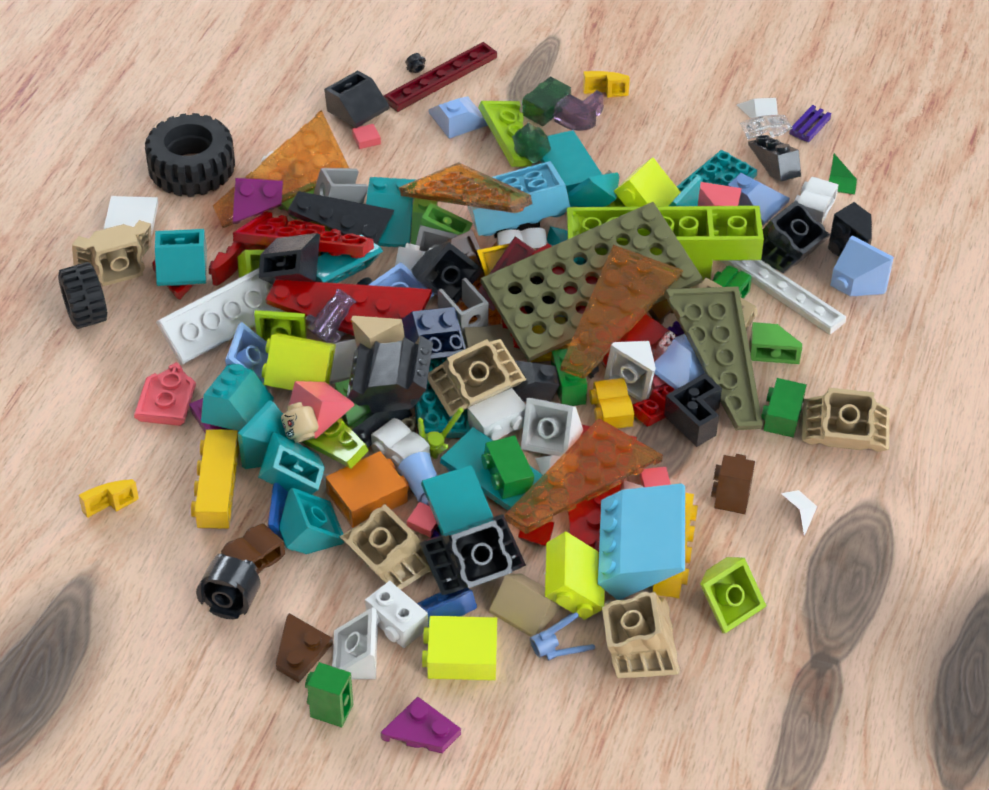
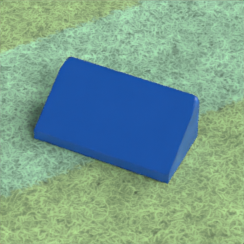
(277, 506)
(451, 604)

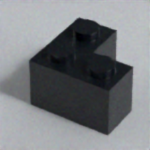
(694, 408)

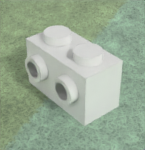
(498, 414)
(397, 614)

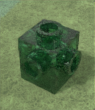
(531, 143)

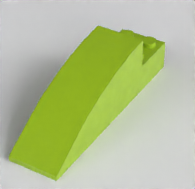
(703, 231)

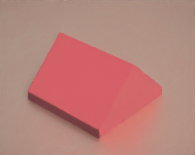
(324, 399)

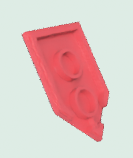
(166, 397)

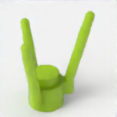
(436, 439)

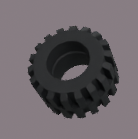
(82, 295)

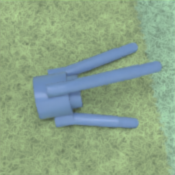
(546, 641)

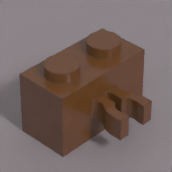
(733, 483)

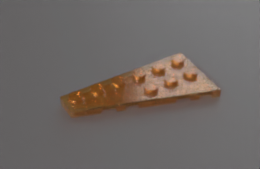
(294, 163)
(467, 187)
(619, 300)
(583, 472)

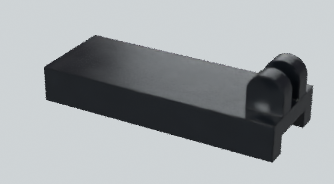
(373, 421)

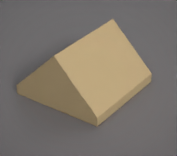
(373, 329)
(523, 604)

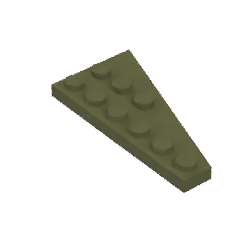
(718, 336)

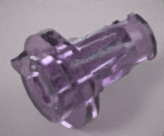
(330, 317)

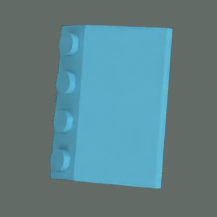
(547, 195)
(641, 538)

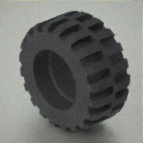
(192, 173)

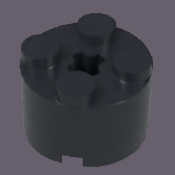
(228, 586)

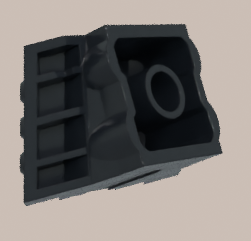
(791, 237)
(390, 374)
(472, 554)

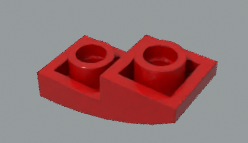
(225, 263)
(652, 409)

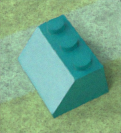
(338, 268)
(234, 398)

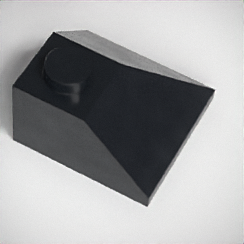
(444, 269)
(540, 381)

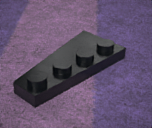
(341, 215)

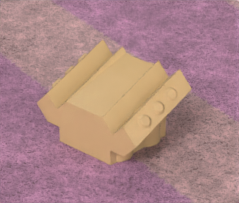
(115, 251)
(475, 375)
(846, 420)
(388, 548)
(640, 636)

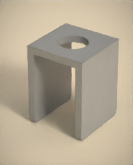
(340, 184)
(473, 300)

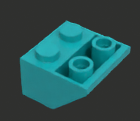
(180, 257)
(291, 465)

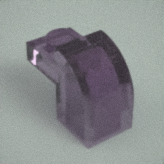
(579, 114)

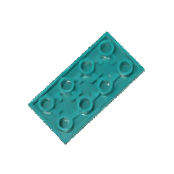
(570, 159)
(720, 170)
(435, 415)
(468, 452)
(456, 499)

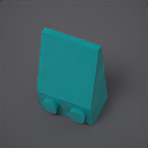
(386, 194)

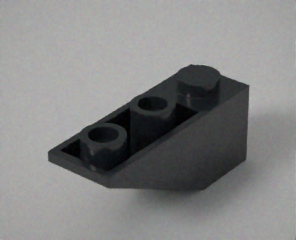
(778, 159)

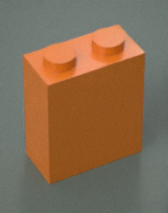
(366, 488)

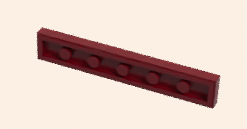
(440, 76)

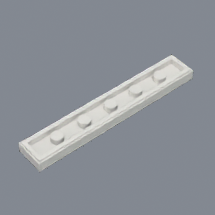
(790, 294)

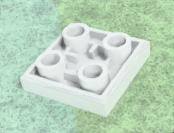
(131, 210)

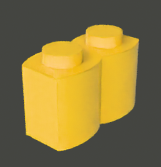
(612, 402)

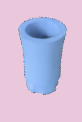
(415, 469)

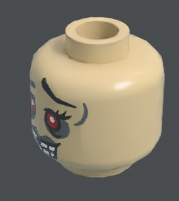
(299, 422)

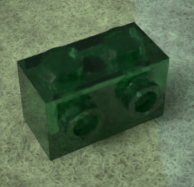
(540, 102)

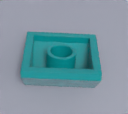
(595, 191)

